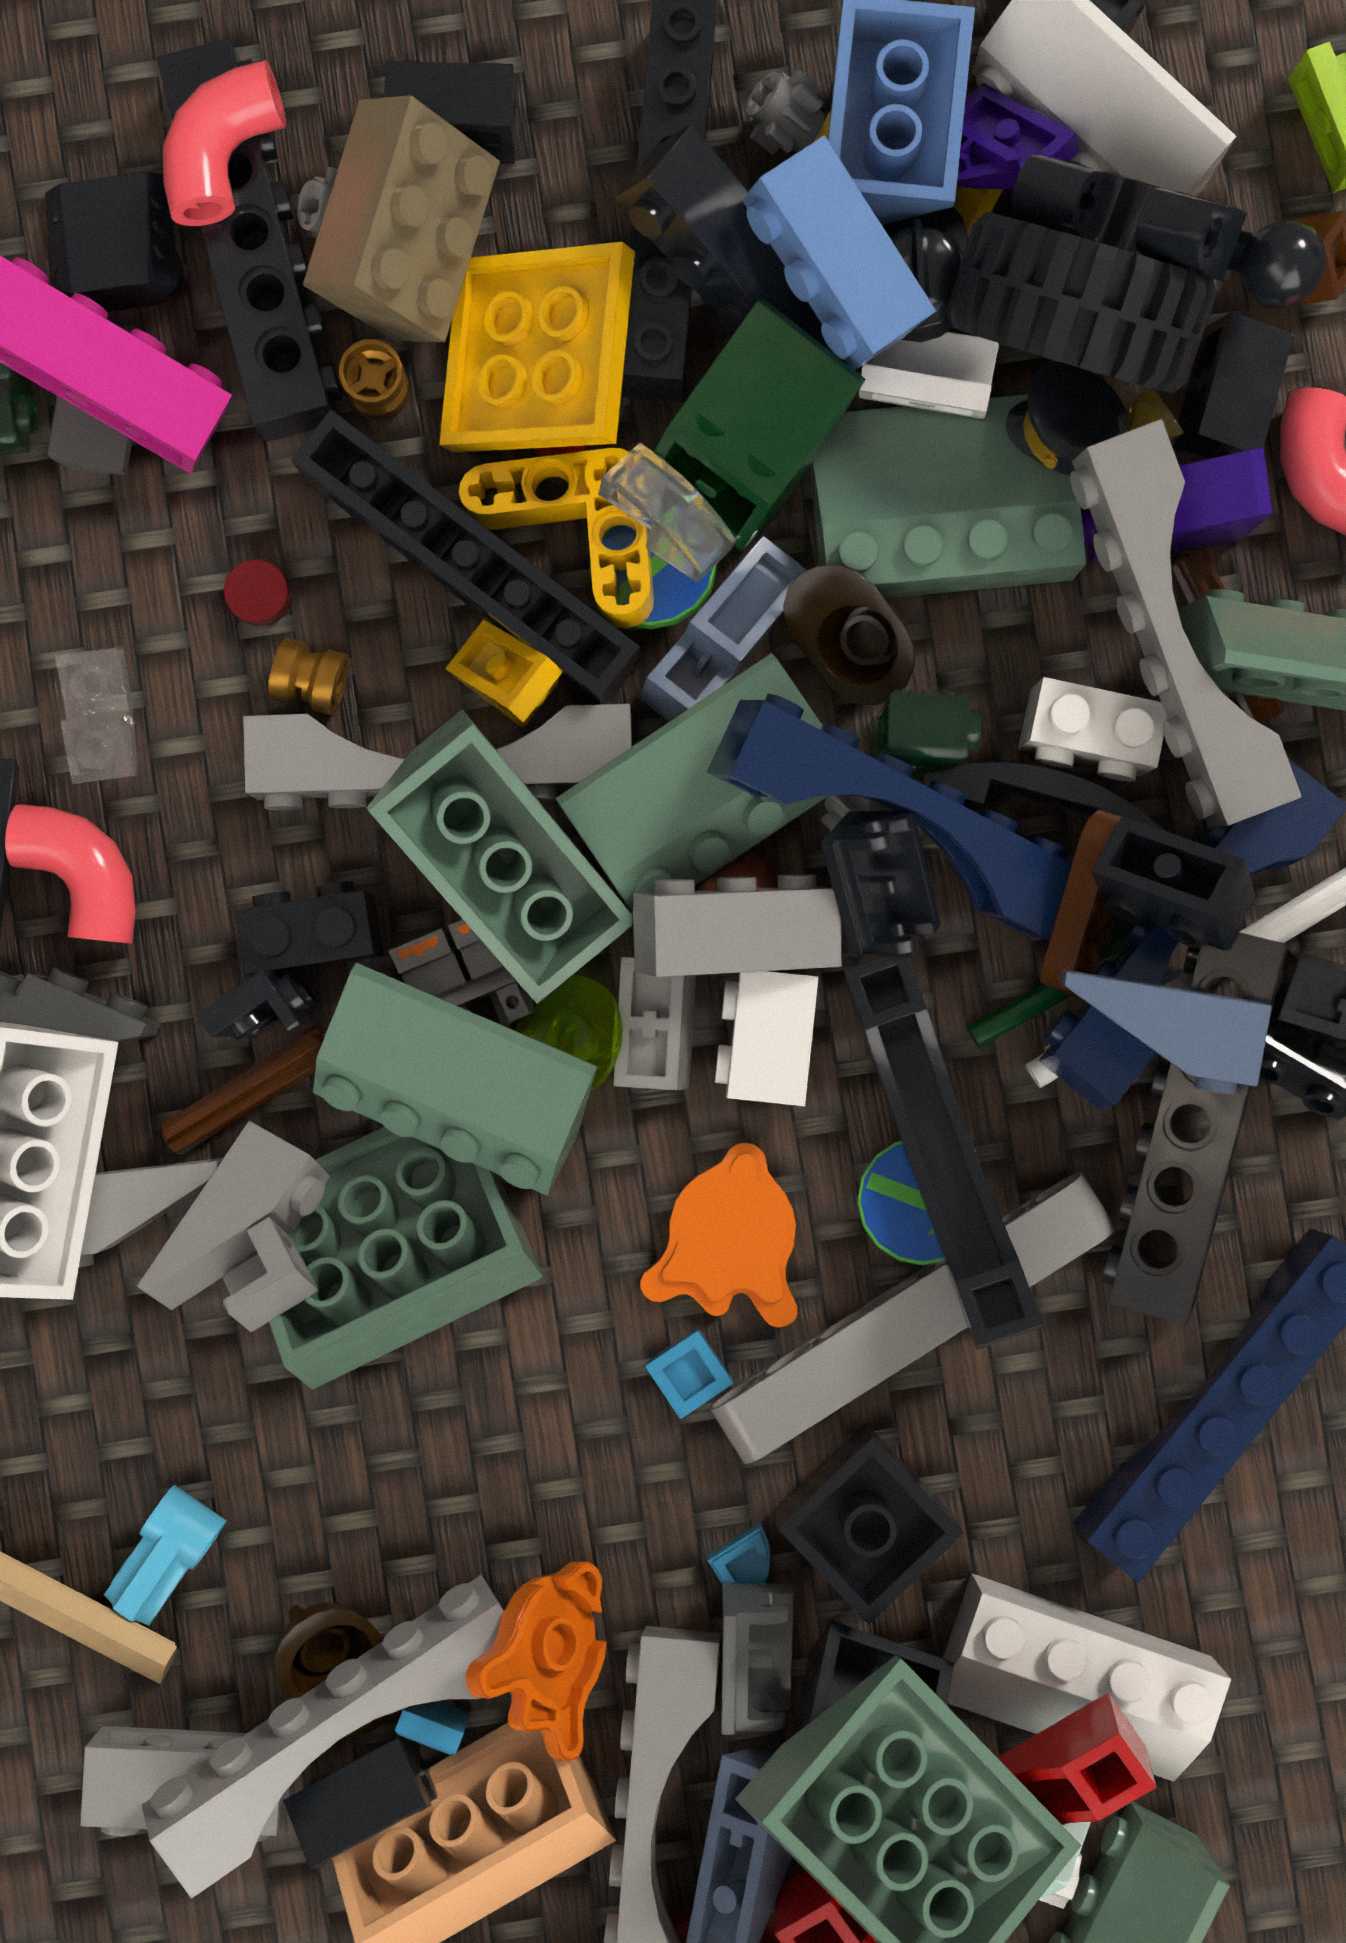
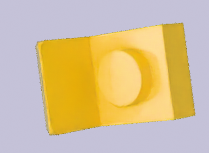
(505, 672)

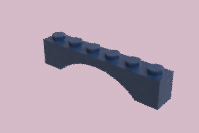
(789, 760)
(1102, 1057)
(1173, 1475)

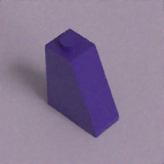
(1218, 504)

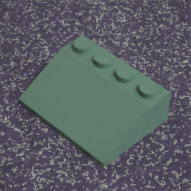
(942, 503)
(397, 1254)
(909, 1817)

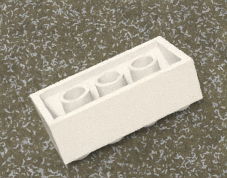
(1106, 89)
(49, 1151)
(1043, 1660)

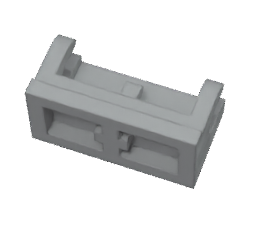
(655, 1030)

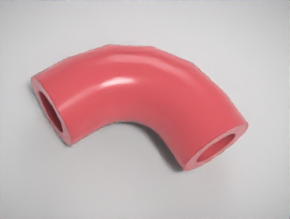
(206, 134)
(1315, 453)
(86, 861)

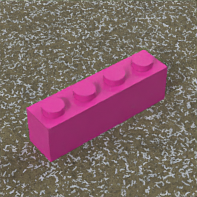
(104, 369)

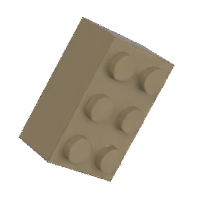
(401, 220)

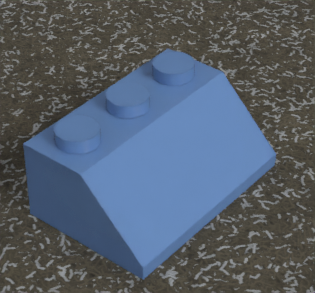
(901, 102)
(836, 254)

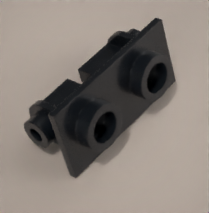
(1315, 1080)

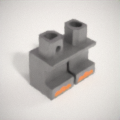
(436, 968)

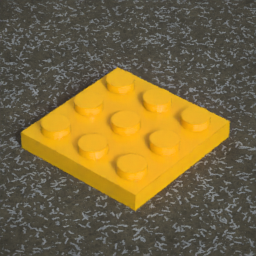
(538, 349)

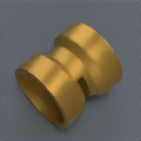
(367, 367)
(308, 676)

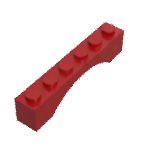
(1073, 1768)

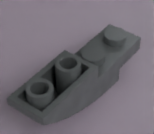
(63, 1005)

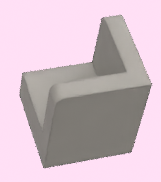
(268, 1281)

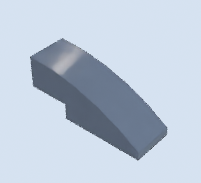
(723, 632)

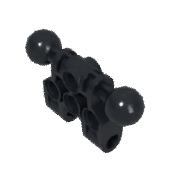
(1277, 263)

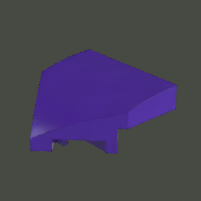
(1002, 136)

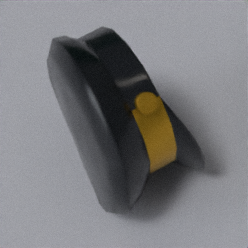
(1065, 415)

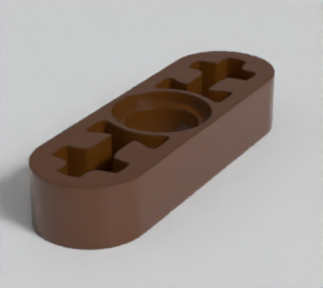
(1082, 913)

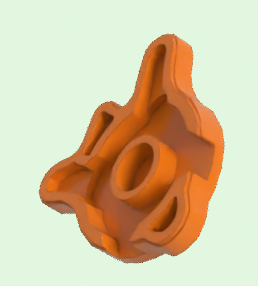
(729, 1238)
(546, 1657)

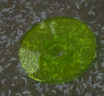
(578, 1011)

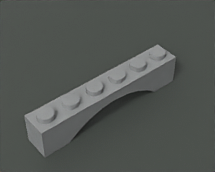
(1133, 497)
(302, 759)
(674, 1696)
(217, 1811)

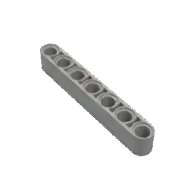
(898, 1327)

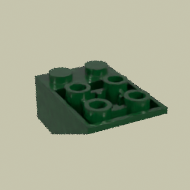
(758, 420)

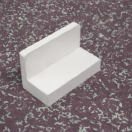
(935, 375)

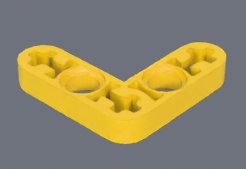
(581, 501)

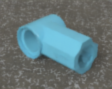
(172, 1543)

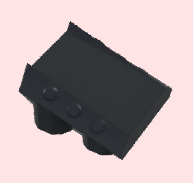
(113, 241)

